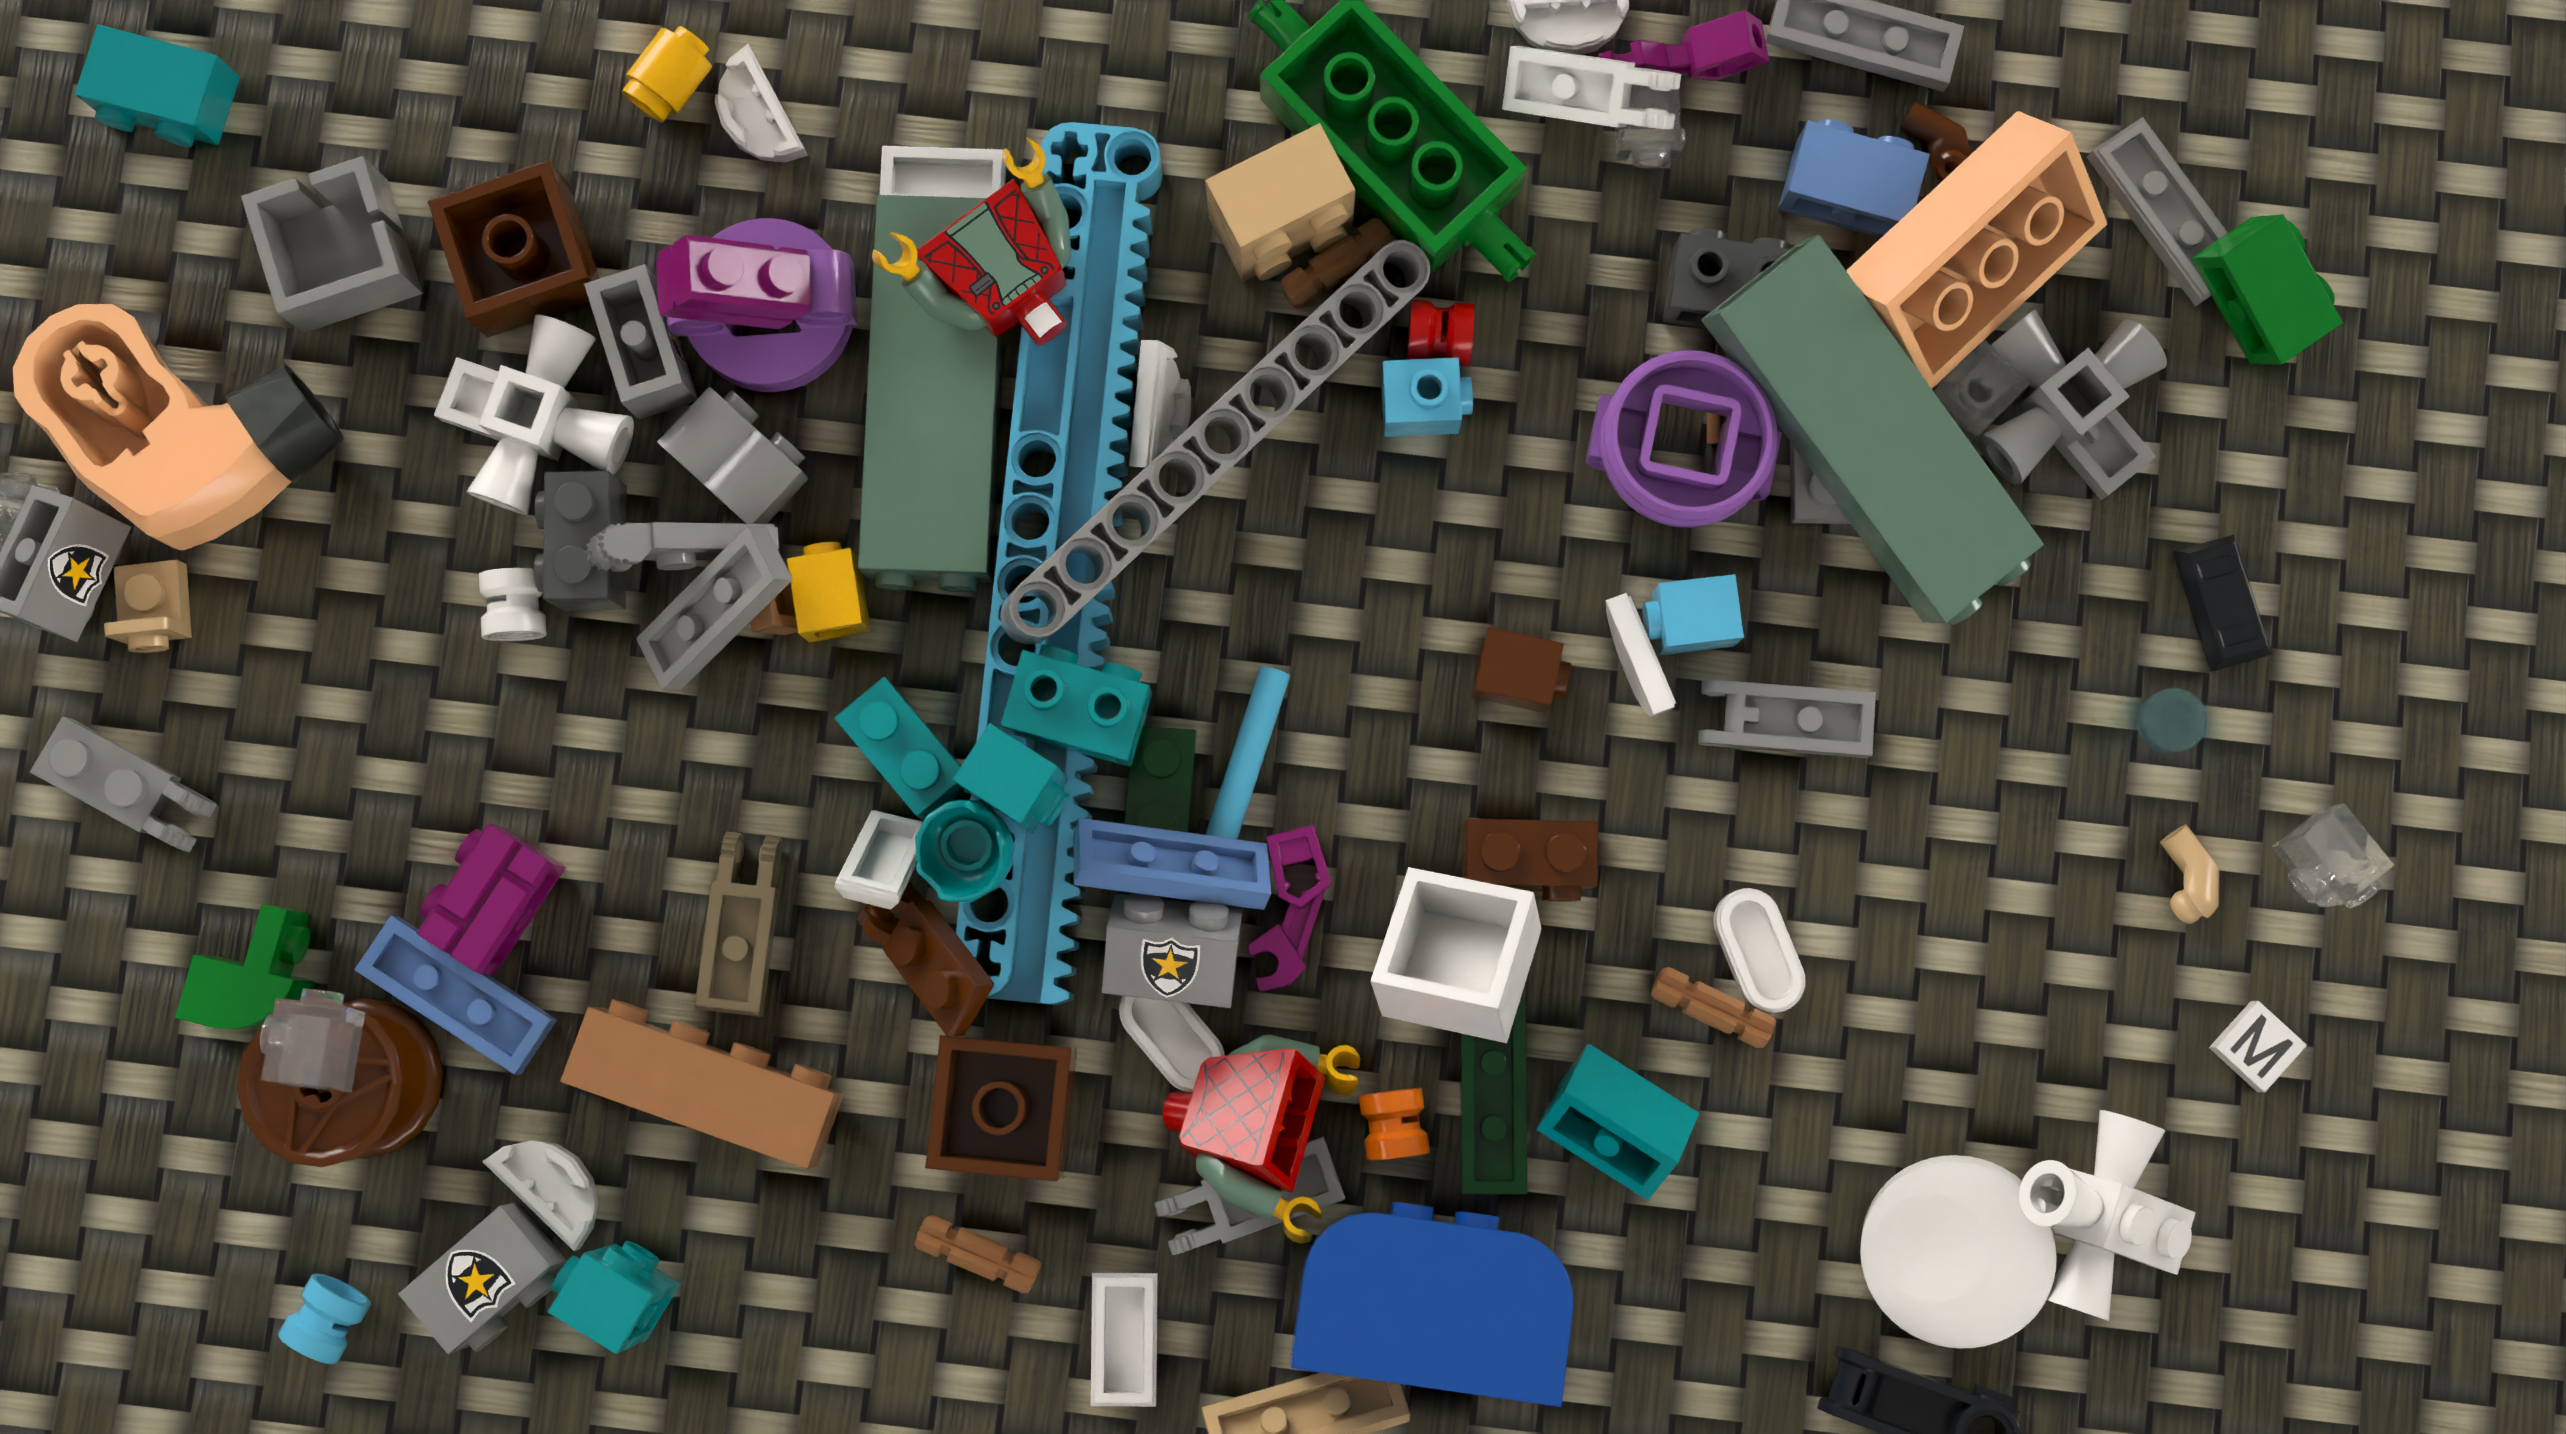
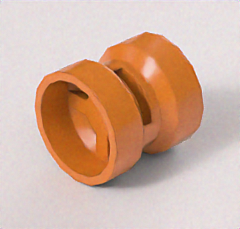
(1394, 1124)

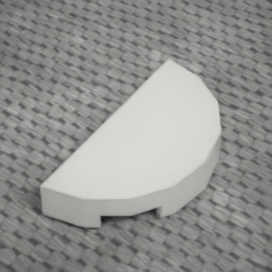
(1568, 24)
(753, 112)
(1160, 403)
(1638, 656)
(551, 1185)

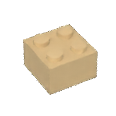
(1281, 204)

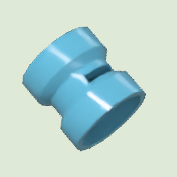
(324, 1319)

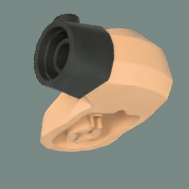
(151, 441)

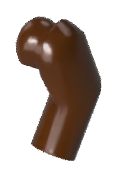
(1944, 138)

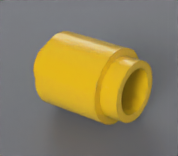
(667, 73)

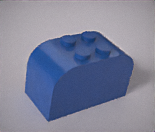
(1435, 1305)

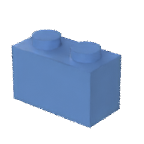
(1852, 178)

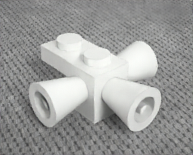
(532, 415)
(2106, 1214)

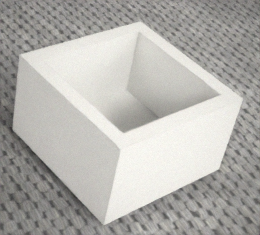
(1457, 954)

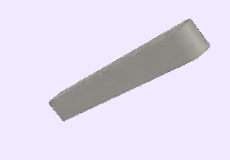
(1243, 423)

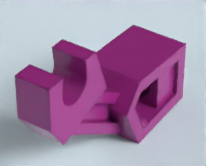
(1707, 51)
(1291, 939)

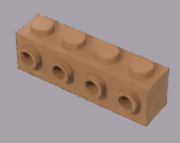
(702, 1085)

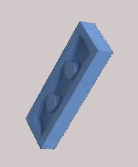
(1171, 864)
(455, 996)

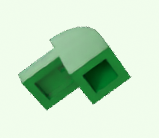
(241, 994)

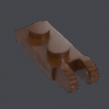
(930, 959)

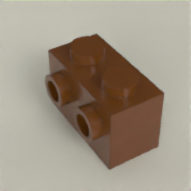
(1532, 855)

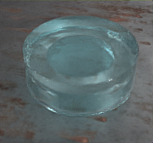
(2172, 720)

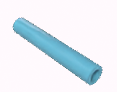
(1248, 753)

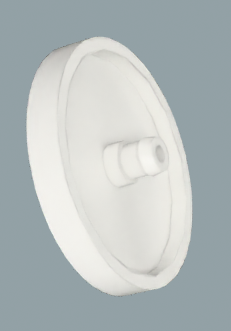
(1956, 1253)

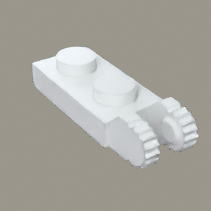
(1583, 88)

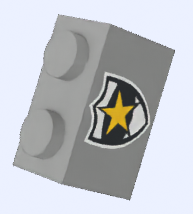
(639, 347)
(57, 562)
(1171, 950)
(483, 1279)

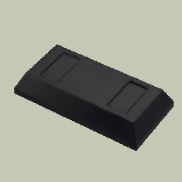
(2222, 603)

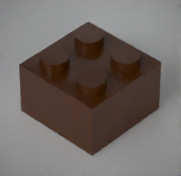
(515, 248)
(1001, 1108)

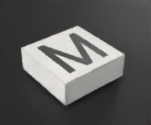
(2257, 1046)

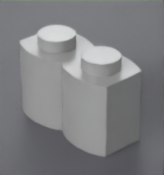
(734, 458)

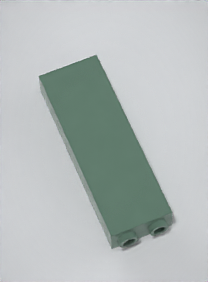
(927, 424)
(1875, 433)

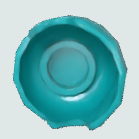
(964, 850)

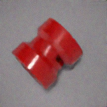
(1440, 331)

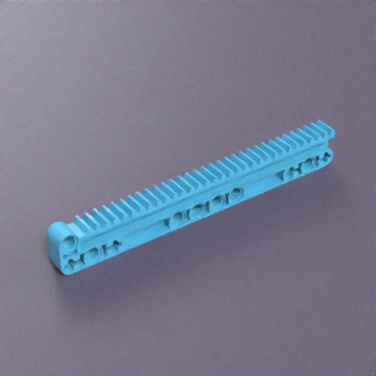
(1076, 407)

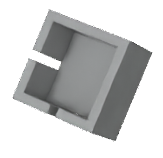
(335, 257)

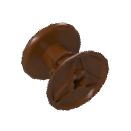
(389, 1102)

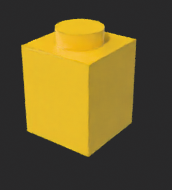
(828, 592)

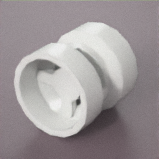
(511, 605)

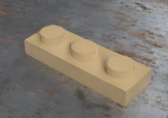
(1312, 1406)

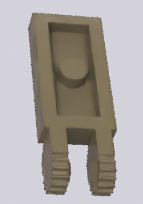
(739, 931)

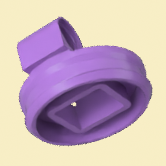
(782, 359)
(1674, 495)

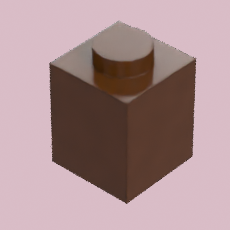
(1520, 670)

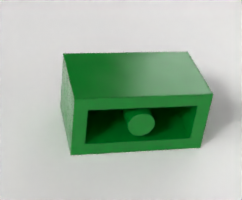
(2268, 289)

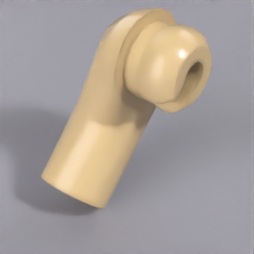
(2200, 873)

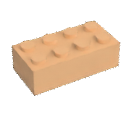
(1980, 243)

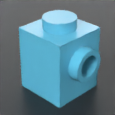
(1424, 397)
(1694, 615)

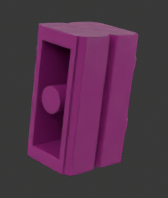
(733, 282)
(488, 898)

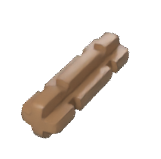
(1335, 263)
(1713, 1007)
(977, 1254)

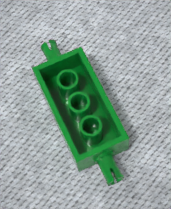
(1397, 131)

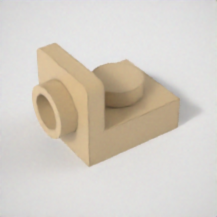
(151, 605)

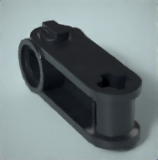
(1907, 1402)

